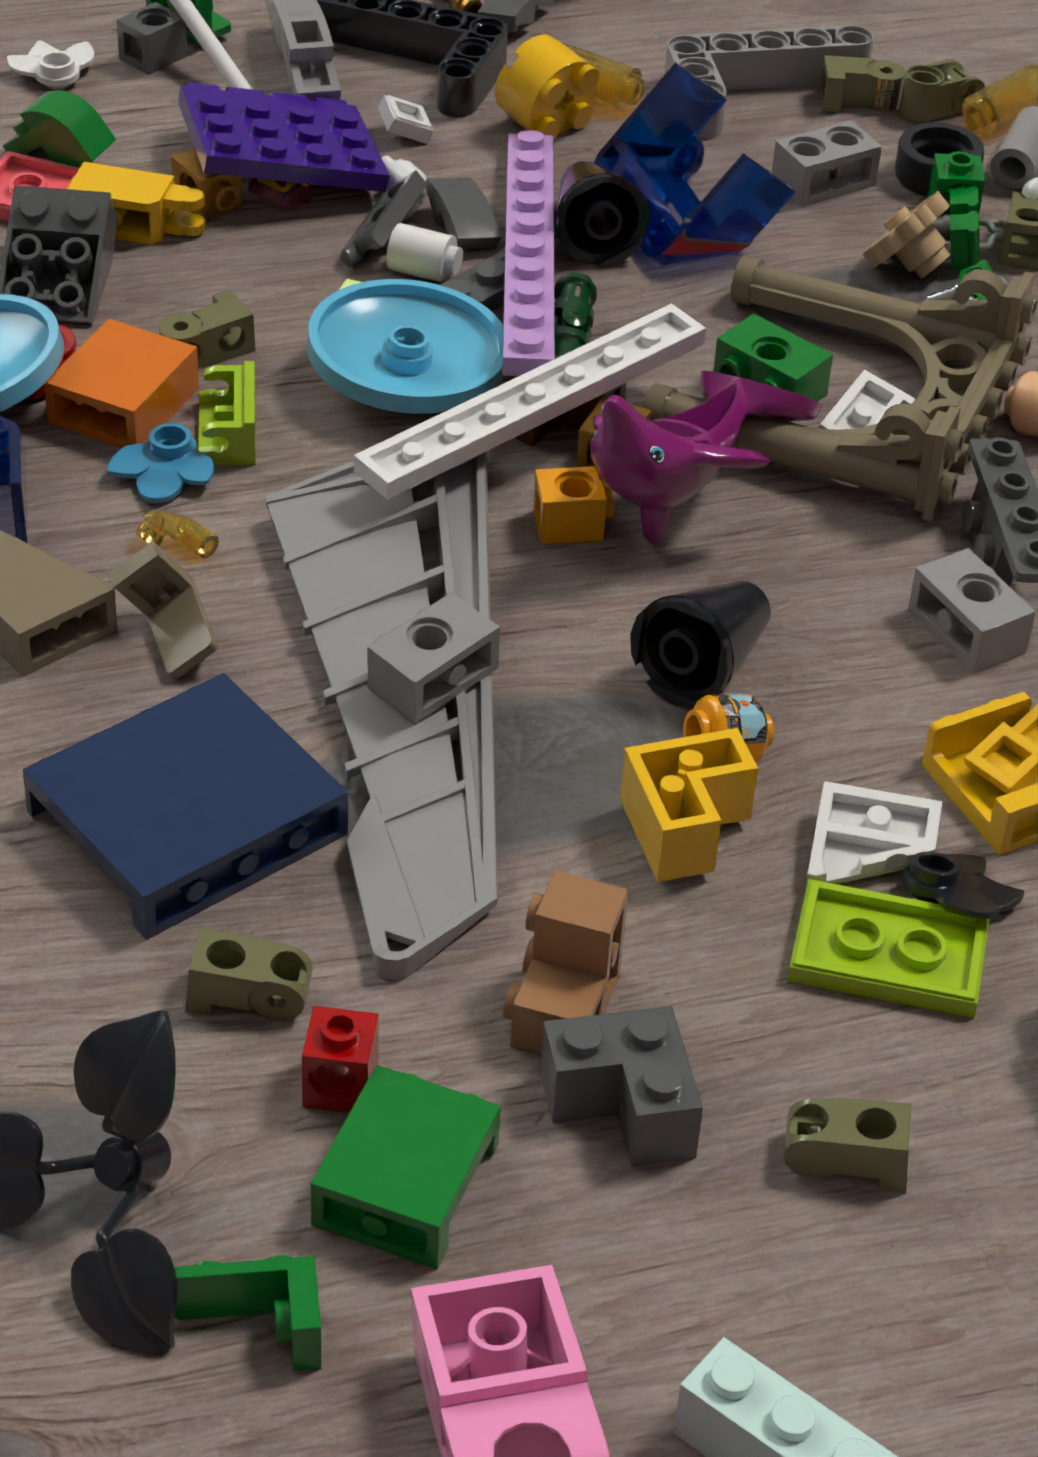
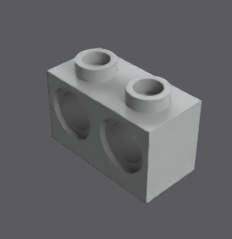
(827, 162)

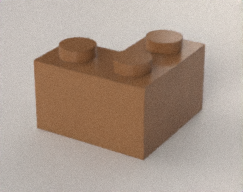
(570, 958)

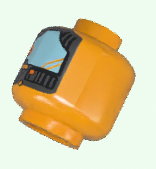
(732, 711)

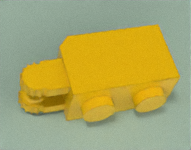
(144, 202)

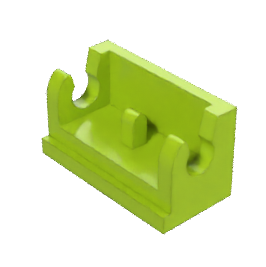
(229, 416)

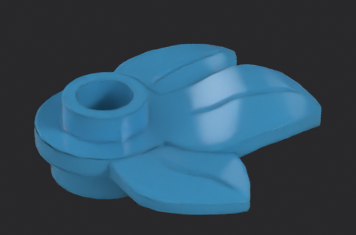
(163, 463)

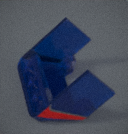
(662, 151)

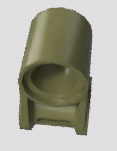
(936, 91)

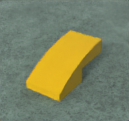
(1009, 754)

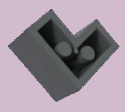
(625, 1068)

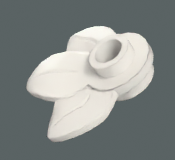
(51, 66)

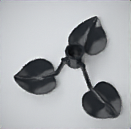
(129, 1078)

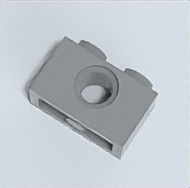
(971, 610)
(433, 657)

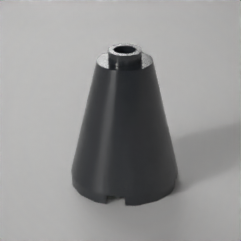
(600, 214)
(698, 639)

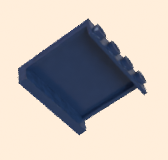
(190, 801)

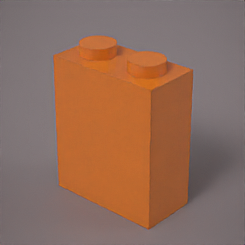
(121, 384)

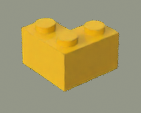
(683, 794)

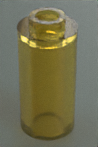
(617, 84)
(1001, 101)

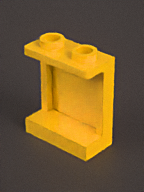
(1001, 818)

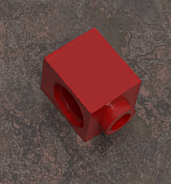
(338, 1057)

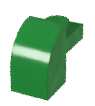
(64, 128)

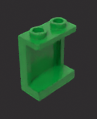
(403, 1165)

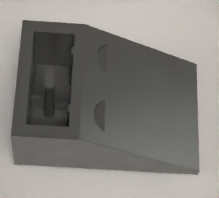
(59, 249)

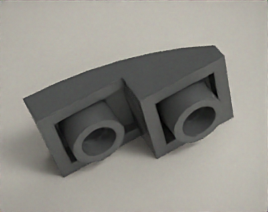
(512, 11)
(464, 212)

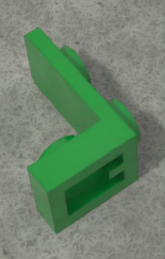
(258, 1287)

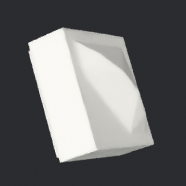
(405, 119)

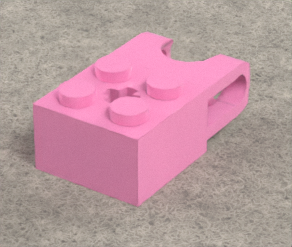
(504, 1368)

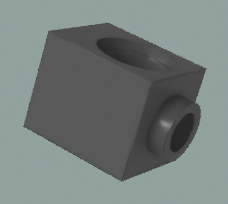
(151, 38)

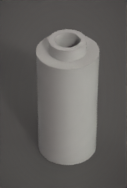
(1018, 153)

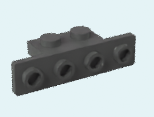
(1003, 510)

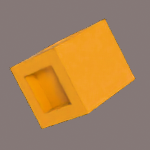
(571, 505)

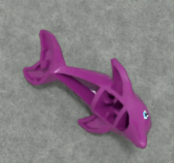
(678, 455)

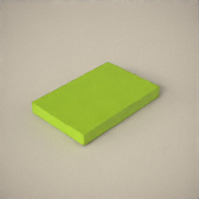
(889, 949)

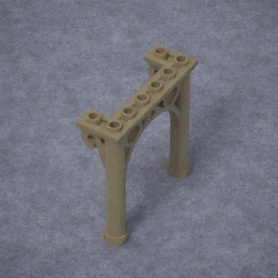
(914, 446)

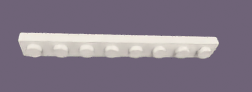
(527, 401)

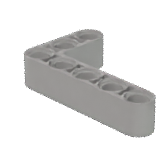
(763, 58)

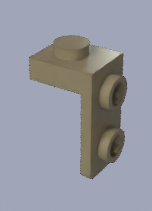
(171, 604)

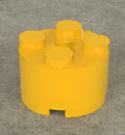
(547, 87)

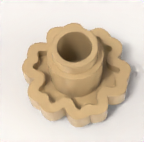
(912, 238)

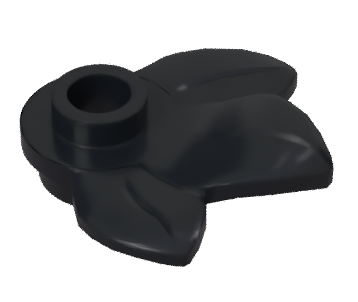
(958, 884)

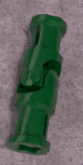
(572, 313)

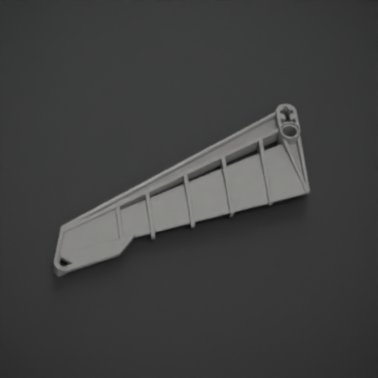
(423, 840)

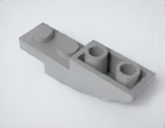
(305, 46)

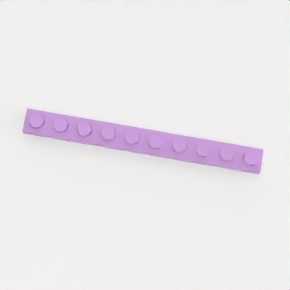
(529, 254)

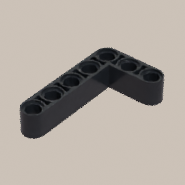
(461, 43)

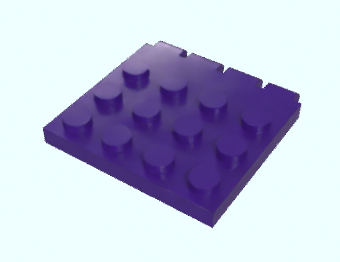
(281, 137)

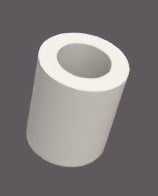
(423, 253)

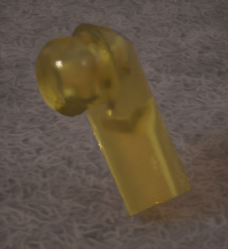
(179, 527)

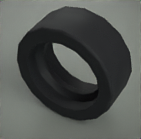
(919, 146)

